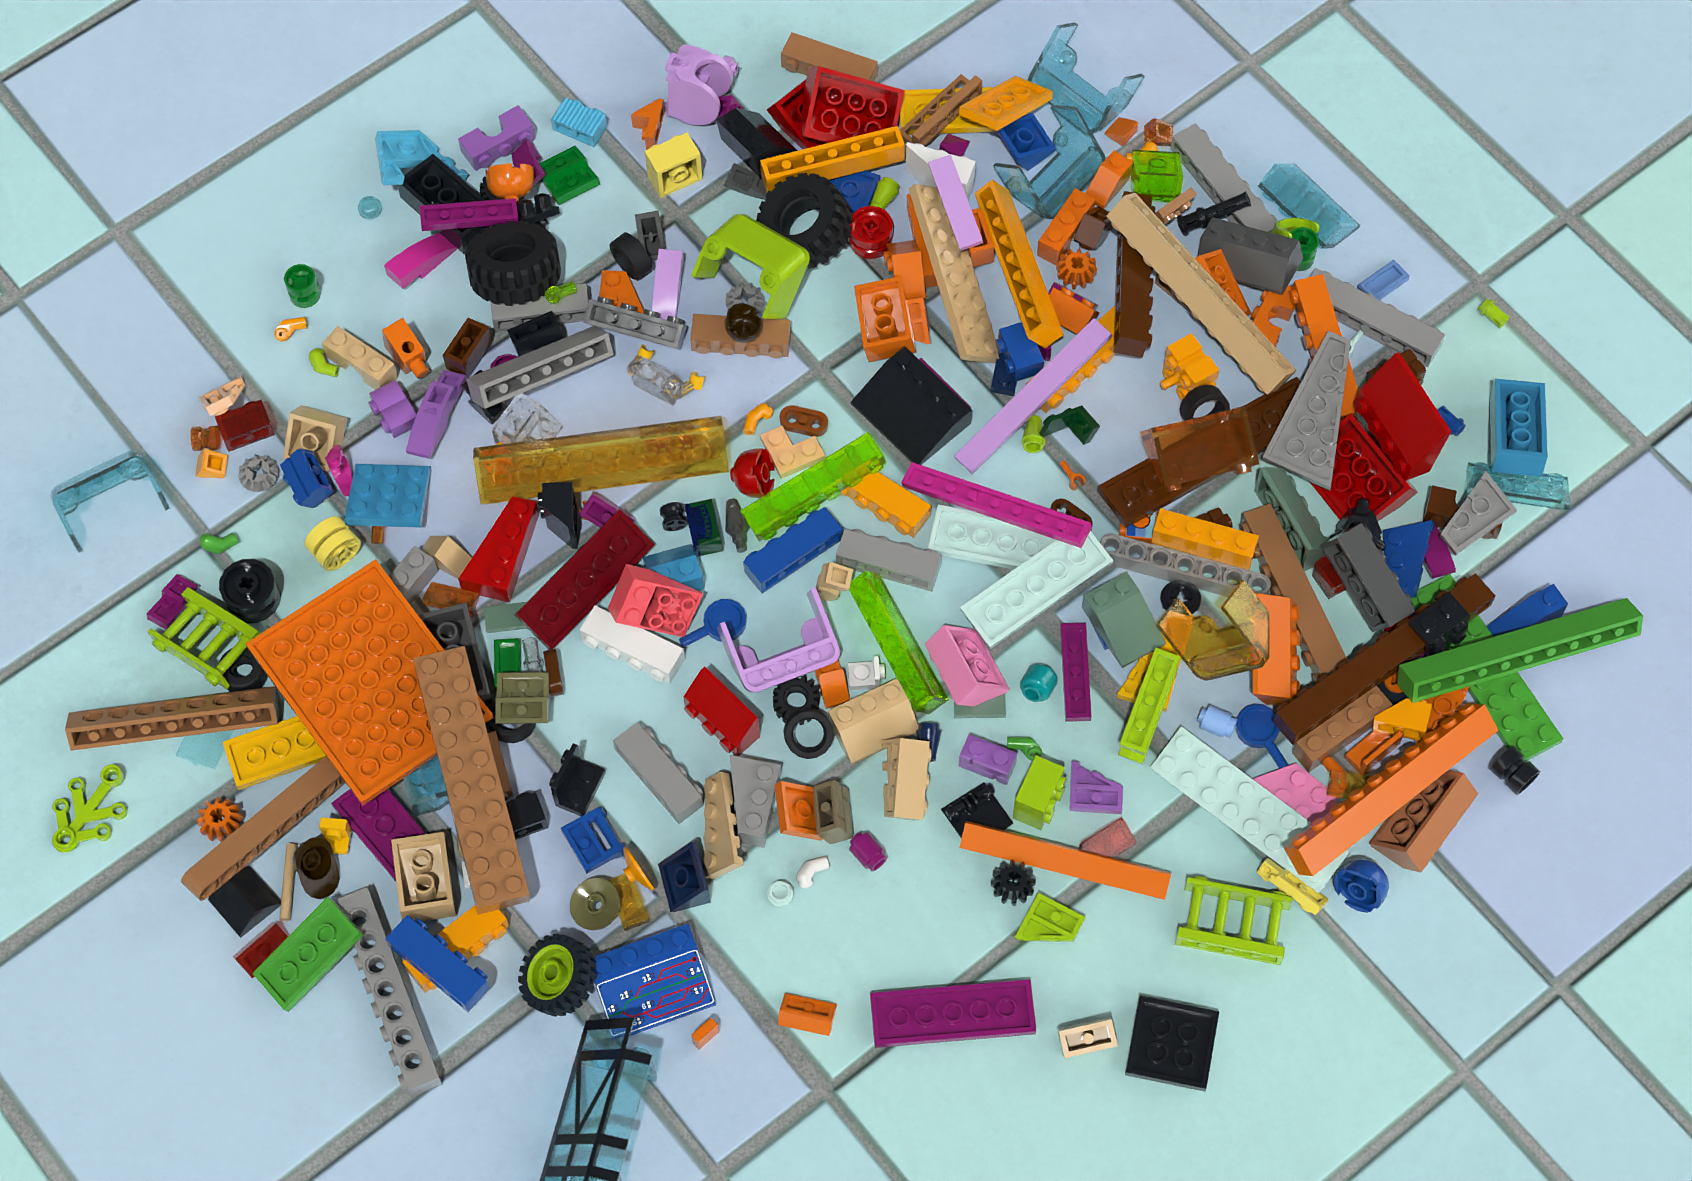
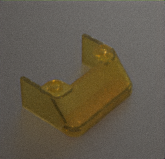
(1222, 651)

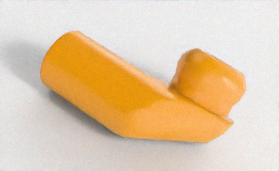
(288, 326)
(754, 415)

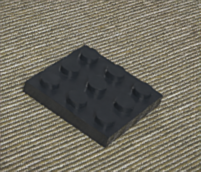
(1172, 1043)

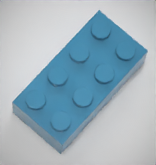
(1518, 427)

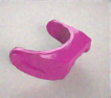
(343, 473)

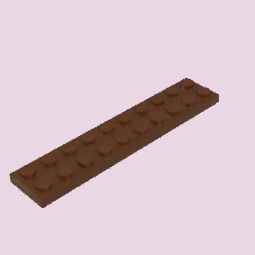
(1137, 490)

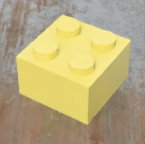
(673, 164)

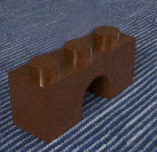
(1442, 507)

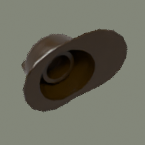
(316, 867)

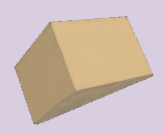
(447, 555)

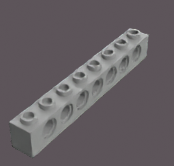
(425, 1075)

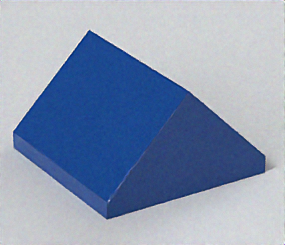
(1027, 141)

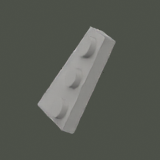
(1478, 515)

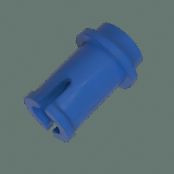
(1455, 425)

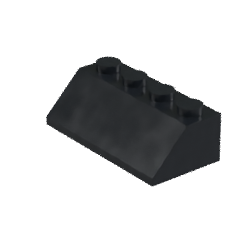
(435, 184)

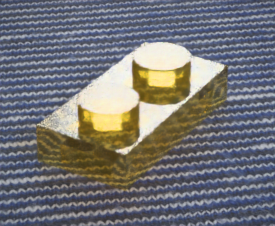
(631, 906)

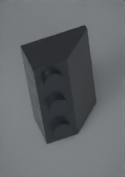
(751, 137)

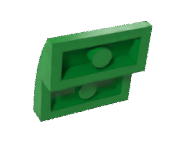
(568, 175)

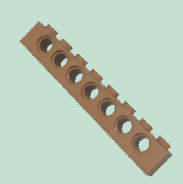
(172, 718)

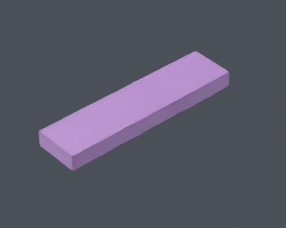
(955, 202)

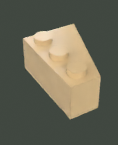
(906, 778)

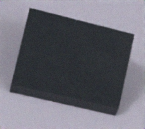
(244, 901)

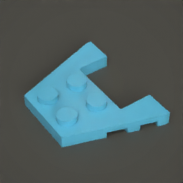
(406, 150)

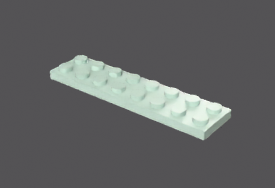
(1237, 801)

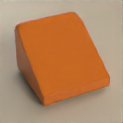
(1122, 130)

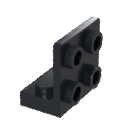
(575, 782)

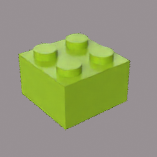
(1039, 793)

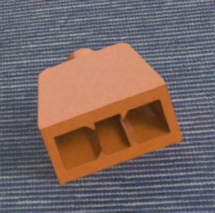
(405, 348)

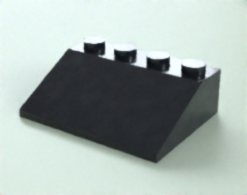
(912, 407)

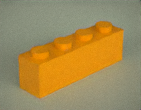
(890, 503)
(1204, 539)
(468, 936)

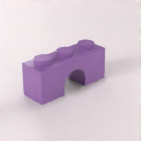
(483, 149)

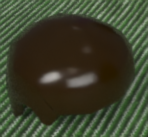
(742, 323)

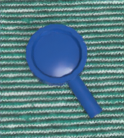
(719, 611)
(1258, 730)

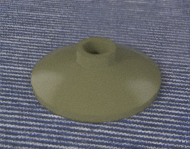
(585, 899)

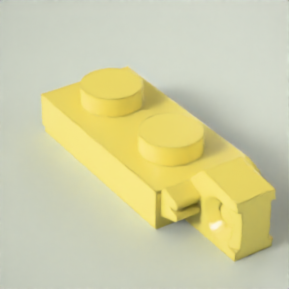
(1292, 886)

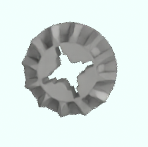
(754, 294)
(262, 481)

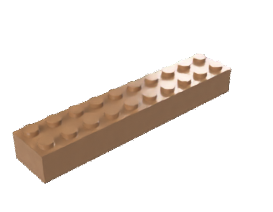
(471, 780)

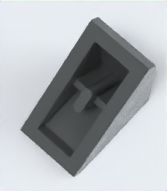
(650, 233)

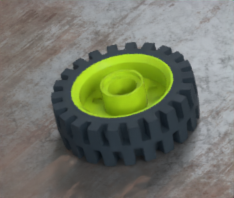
(557, 975)

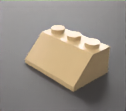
(873, 717)

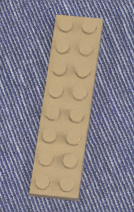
(955, 279)

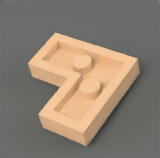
(788, 457)

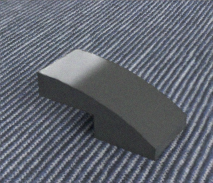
(745, 182)

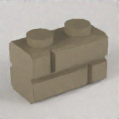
(832, 812)

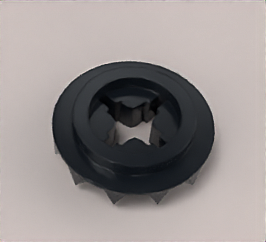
(1189, 593)

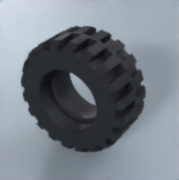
(803, 193)
(513, 263)

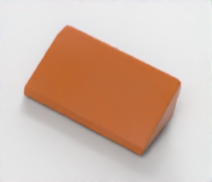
(806, 1014)

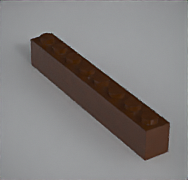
(1132, 296)

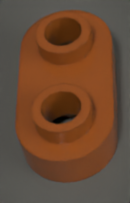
(804, 420)

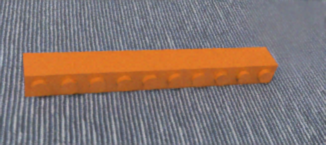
(1390, 789)

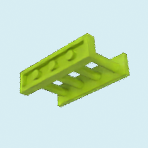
(212, 615)
(1149, 705)
(1243, 945)

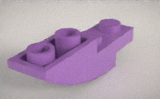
(433, 414)

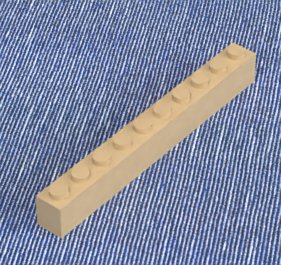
(1201, 293)

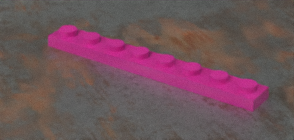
(997, 505)

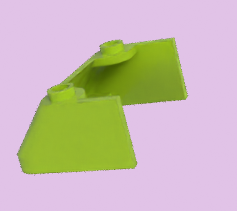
(780, 258)

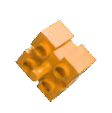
(1187, 366)

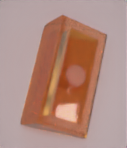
(445, 596)

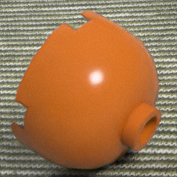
(510, 181)

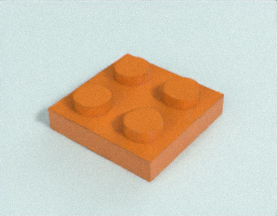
(796, 810)

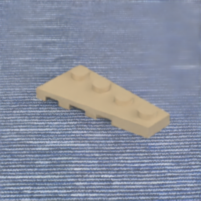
(719, 836)

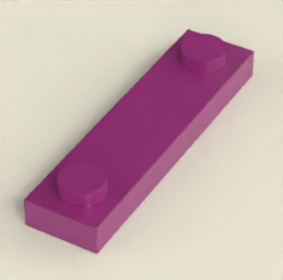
(468, 214)
(1075, 672)

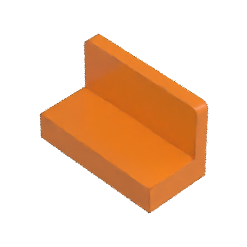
(1372, 750)

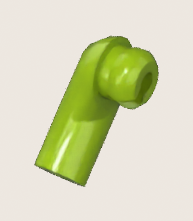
(320, 365)

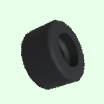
(254, 680)

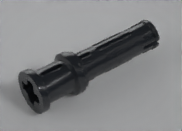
(1201, 216)

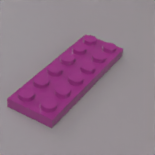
(952, 1013)

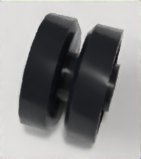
(249, 590)

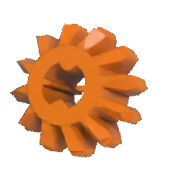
(1076, 268)
(215, 811)

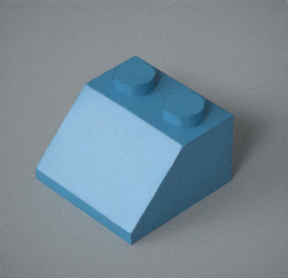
(677, 564)

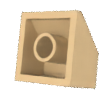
(314, 432)

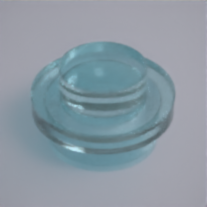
(369, 207)

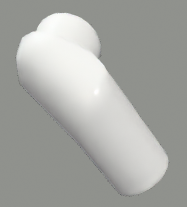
(808, 869)

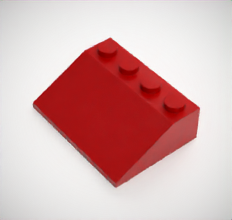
(846, 105)
(1402, 418)
(1363, 472)

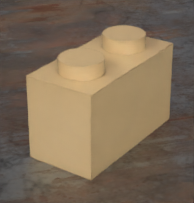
(1087, 1037)

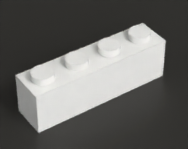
(633, 645)

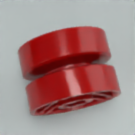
(870, 232)

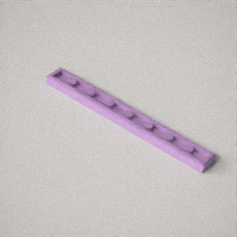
(1033, 396)

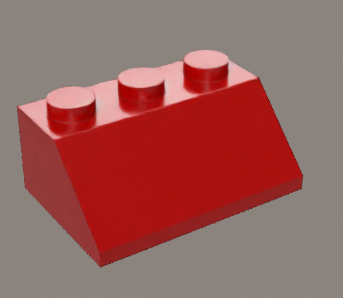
(721, 713)

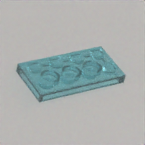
(1543, 491)

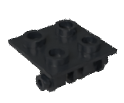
(977, 807)

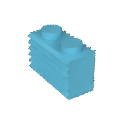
(579, 121)

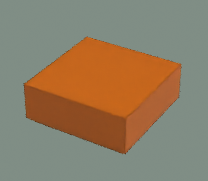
(705, 1033)

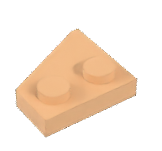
(221, 398)

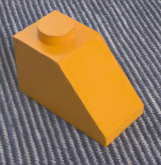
(1406, 717)

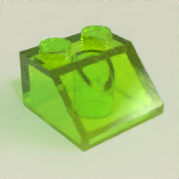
(1157, 174)

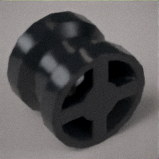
(673, 516)

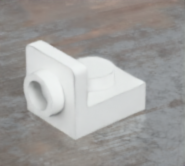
(865, 674)

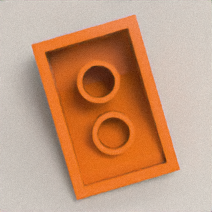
(1219, 270)
(884, 318)

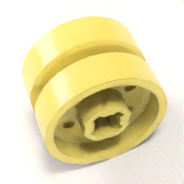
(332, 543)

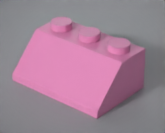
(965, 665)

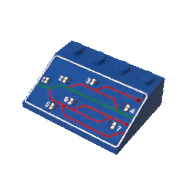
(653, 980)

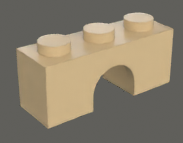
(347, 350)

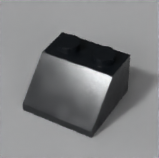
(559, 509)

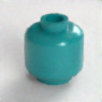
(1038, 682)

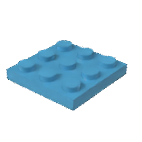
(387, 495)

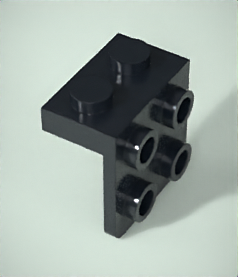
(1441, 625)

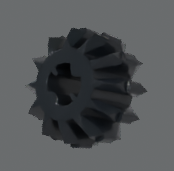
(1011, 892)

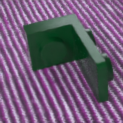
(1075, 419)

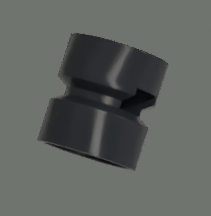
(1521, 777)

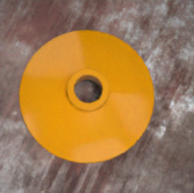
(634, 871)

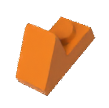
(650, 120)
(832, 685)

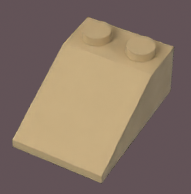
(423, 877)

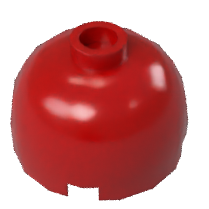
(752, 473)

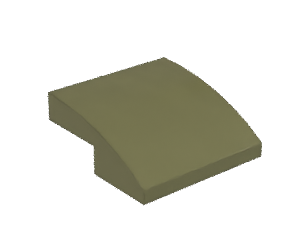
(522, 698)

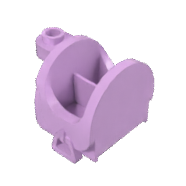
(695, 84)

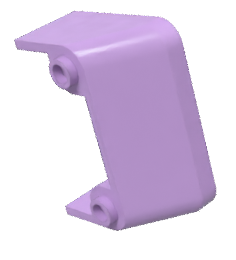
(817, 652)

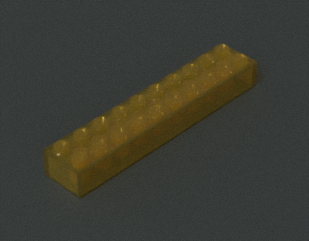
(602, 459)

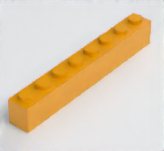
(1019, 264)

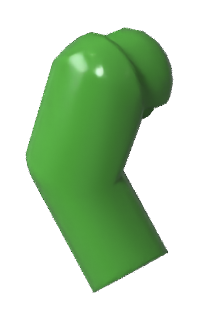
(217, 545)

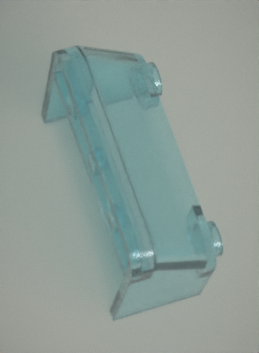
(1055, 73)
(1071, 168)
(97, 480)

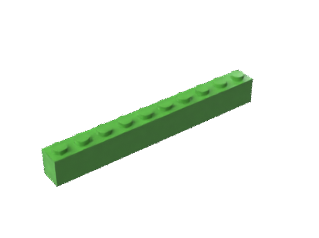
(1519, 650)

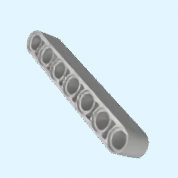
(1175, 559)

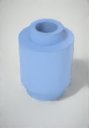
(1217, 721)

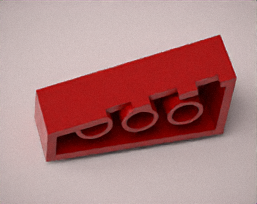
(500, 556)

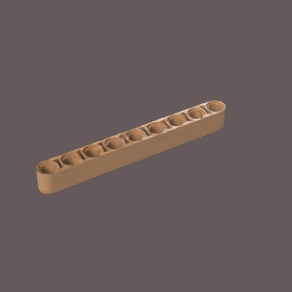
(262, 829)

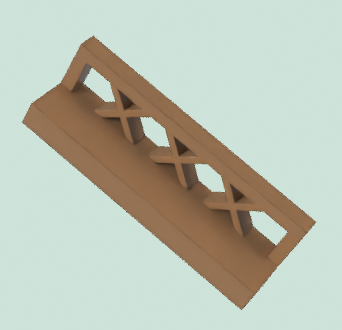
(945, 114)

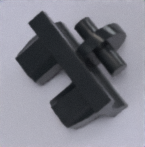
(542, 210)

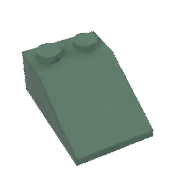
(1123, 619)

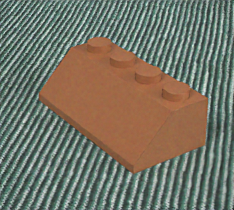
(1424, 822)

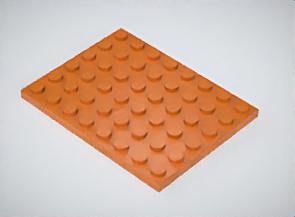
(354, 680)

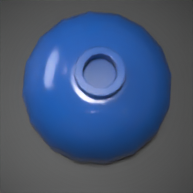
(1362, 884)

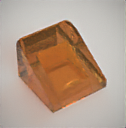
(1158, 132)

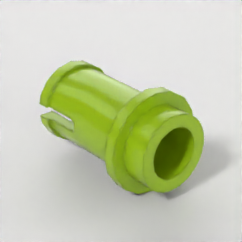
(1494, 313)

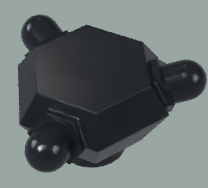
(1362, 515)

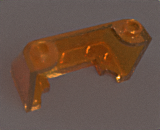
(1201, 447)

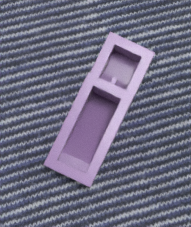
(667, 283)

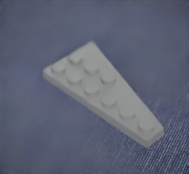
(1310, 426)

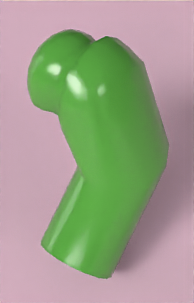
(1026, 745)

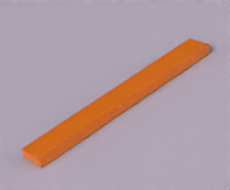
(1065, 860)

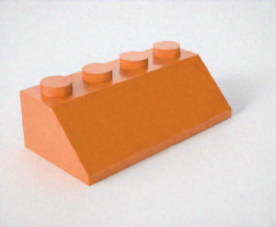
(1278, 677)

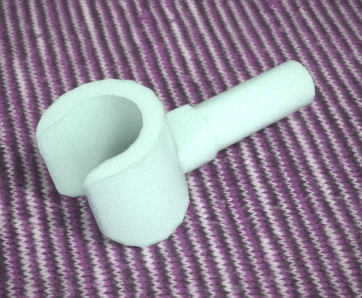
(1357, 336)

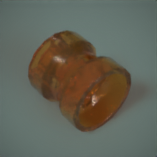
(205, 438)

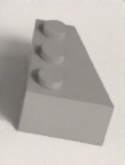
(754, 797)

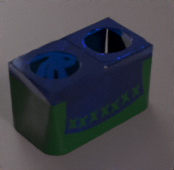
(703, 527)

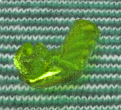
(555, 293)

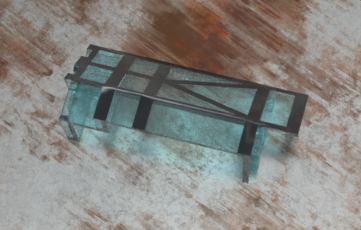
(599, 1104)

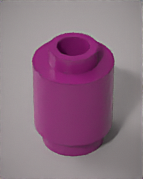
(867, 851)

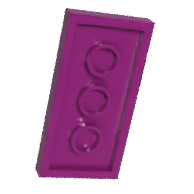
(377, 824)

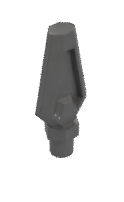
(736, 525)

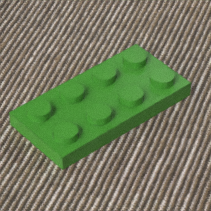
(307, 954)

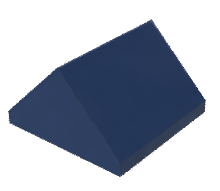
(684, 879)

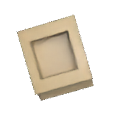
(832, 580)

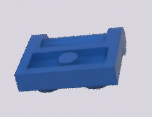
(585, 843)

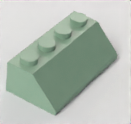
(1292, 511)

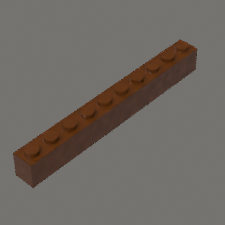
(1369, 666)

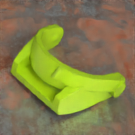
(1291, 224)

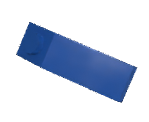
(1536, 609)

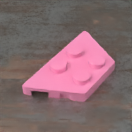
(1298, 791)

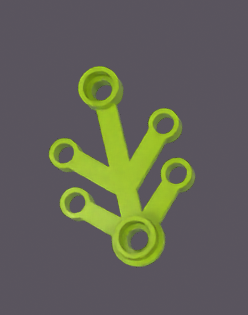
(86, 812)

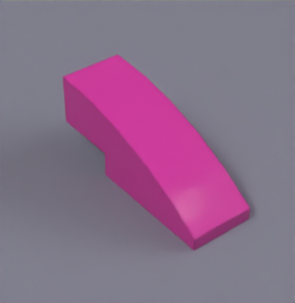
(419, 259)

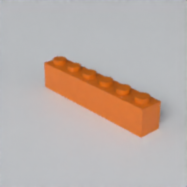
(1317, 318)

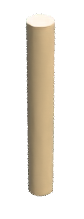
(287, 887)

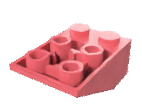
(653, 602)

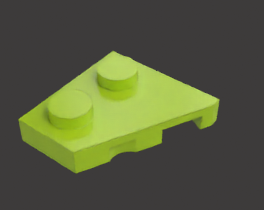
(1049, 922)

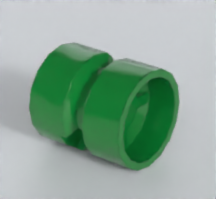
(1309, 244)
(302, 286)

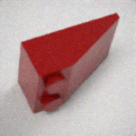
(788, 115)

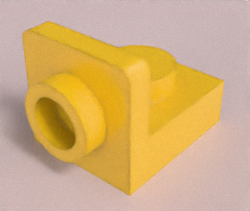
(337, 833)

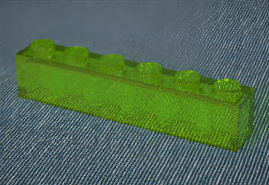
(813, 487)
(897, 642)

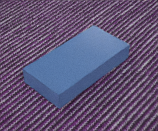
(1384, 280)

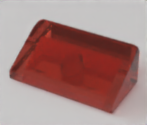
(1110, 840)
(260, 948)

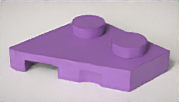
(1093, 792)

